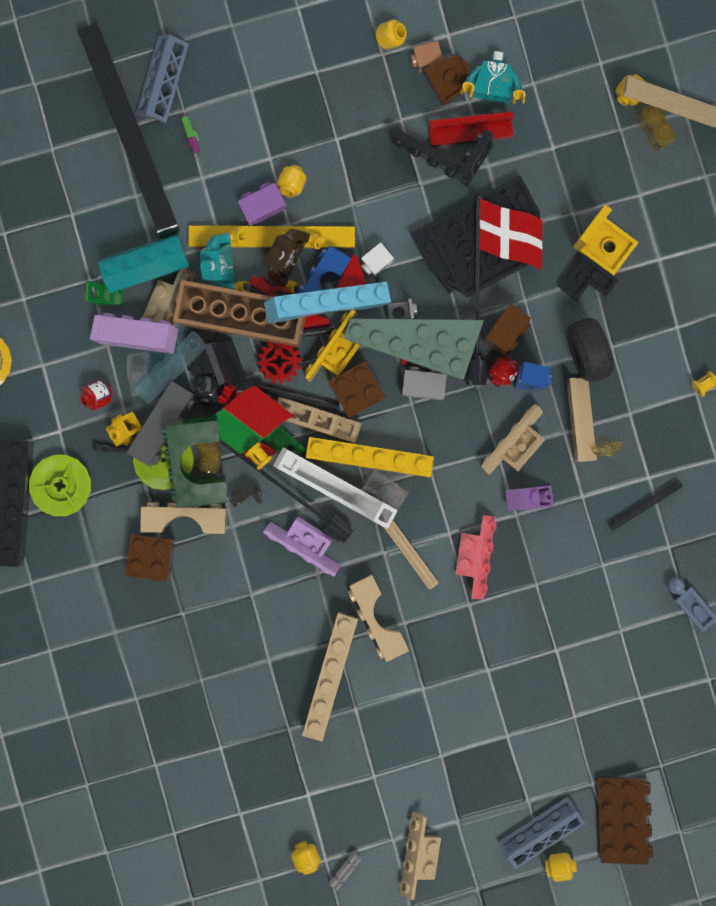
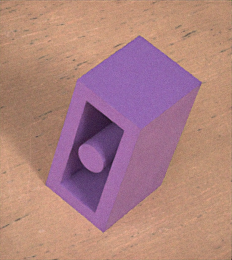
(262, 204)

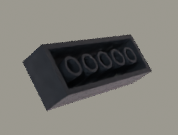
(15, 472)

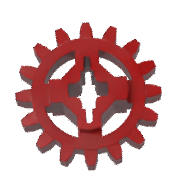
(279, 370)

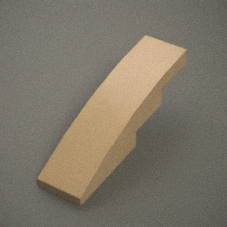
(321, 421)

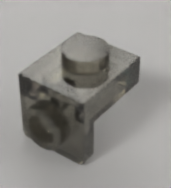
(241, 495)

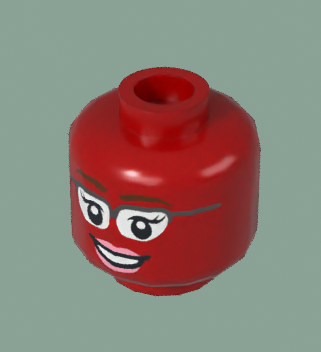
(503, 371)

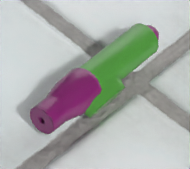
(192, 135)

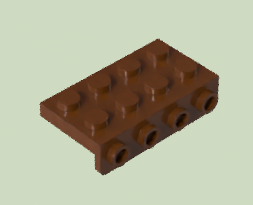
(624, 820)

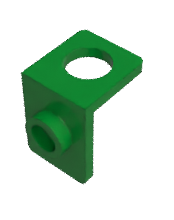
(103, 296)

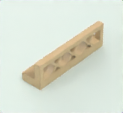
(581, 419)

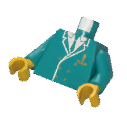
(494, 81)
(218, 262)

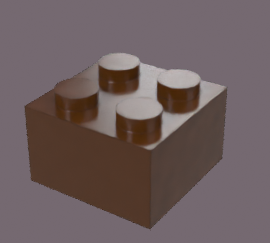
(507, 329)
(357, 390)
(150, 557)

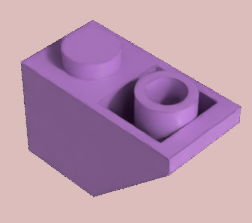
(529, 498)

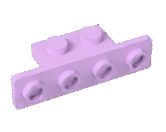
(305, 541)

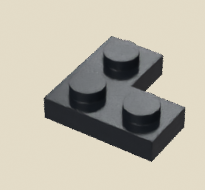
(588, 274)

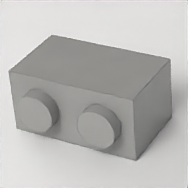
(424, 384)

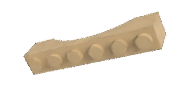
(330, 676)

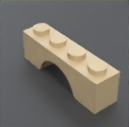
(211, 519)
(390, 642)

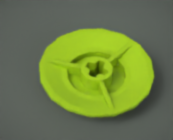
(46, 494)

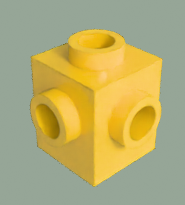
(124, 429)

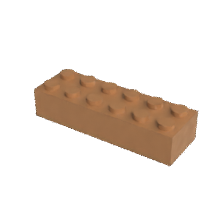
(233, 314)

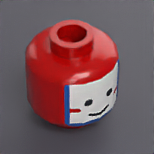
(96, 395)

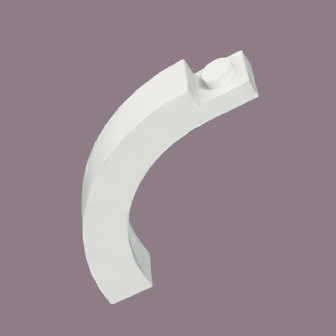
(335, 488)

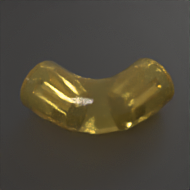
(210, 457)

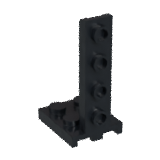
(472, 160)

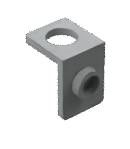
(409, 309)

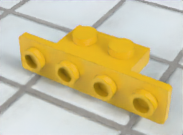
(337, 352)

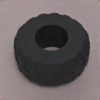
(590, 349)

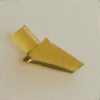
(607, 449)

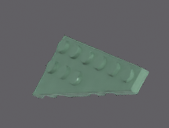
(433, 344)

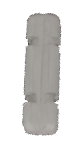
(345, 871)

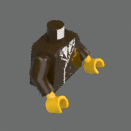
(285, 254)

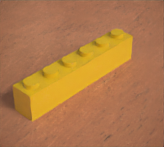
(369, 457)

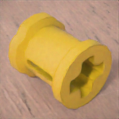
(704, 384)
(259, 456)

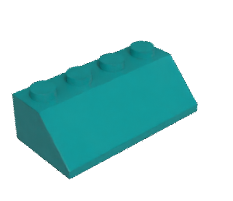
(143, 263)

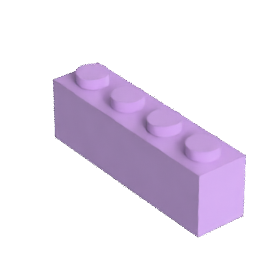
(134, 333)

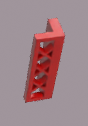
(466, 129)

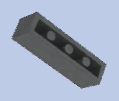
(150, 440)

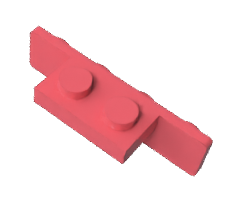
(475, 556)

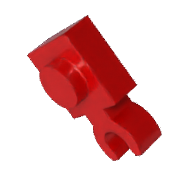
(227, 394)

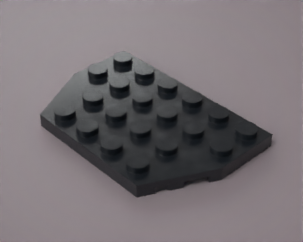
(450, 241)

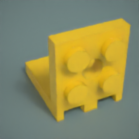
(602, 231)

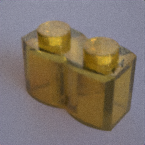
(659, 132)

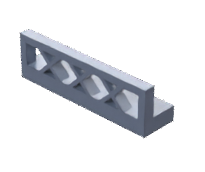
(155, 77)
(540, 831)

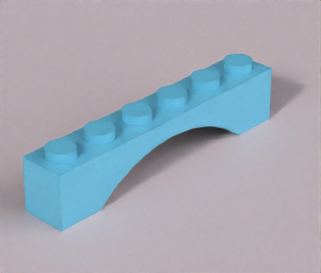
(324, 301)

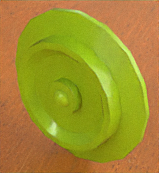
(157, 476)

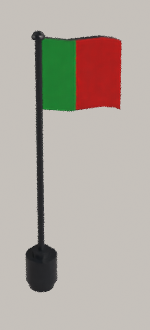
(247, 422)

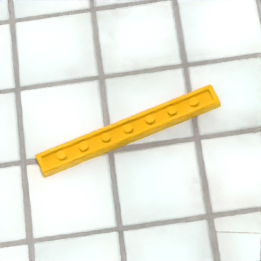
(265, 235)

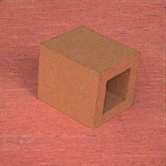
(425, 55)

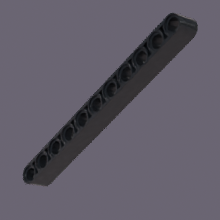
(128, 130)

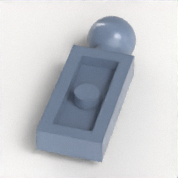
(692, 604)

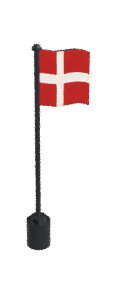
(508, 236)

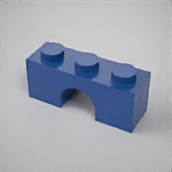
(332, 263)
(533, 377)

